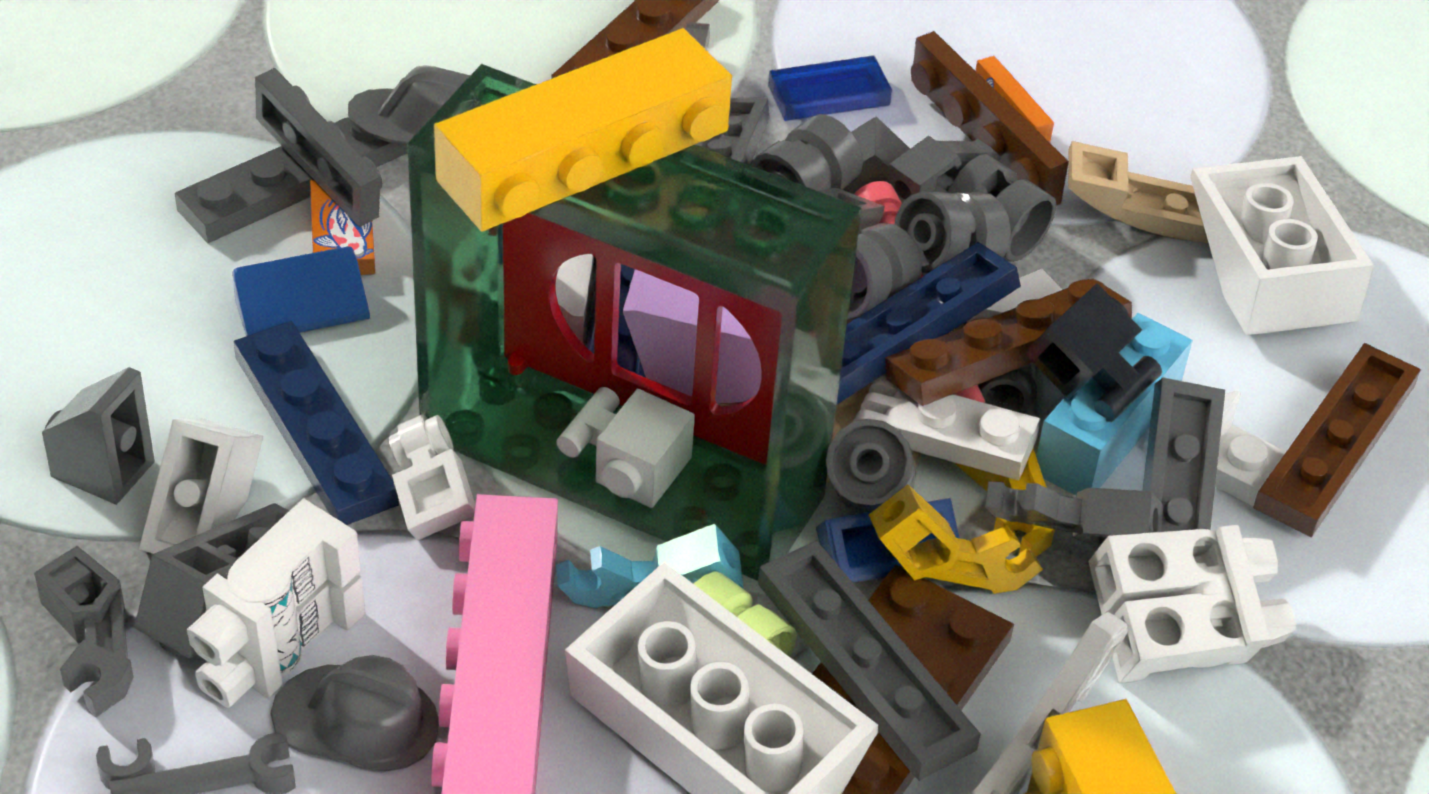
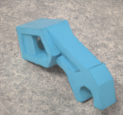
(616, 576)

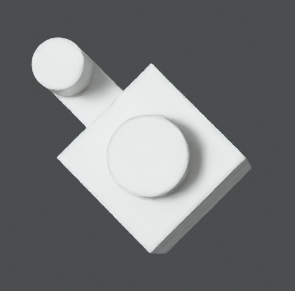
(637, 447)

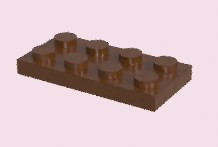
(948, 637)

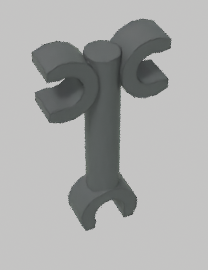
(203, 777)

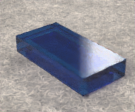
(829, 87)

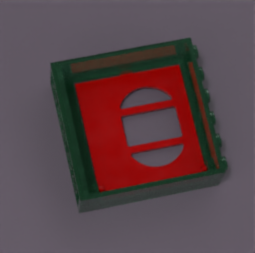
(516, 375)

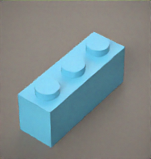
(1078, 444)

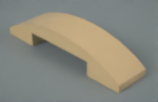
(1135, 199)

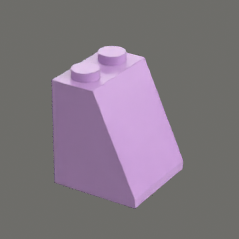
(664, 334)

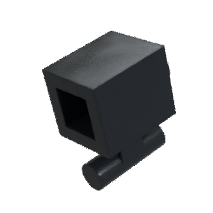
(1087, 346)

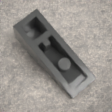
(176, 575)

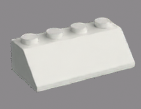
(713, 696)

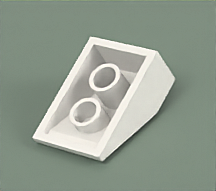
(1280, 246)

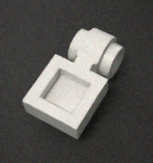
(432, 477)

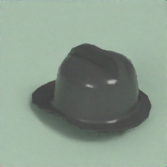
(403, 111)
(358, 714)

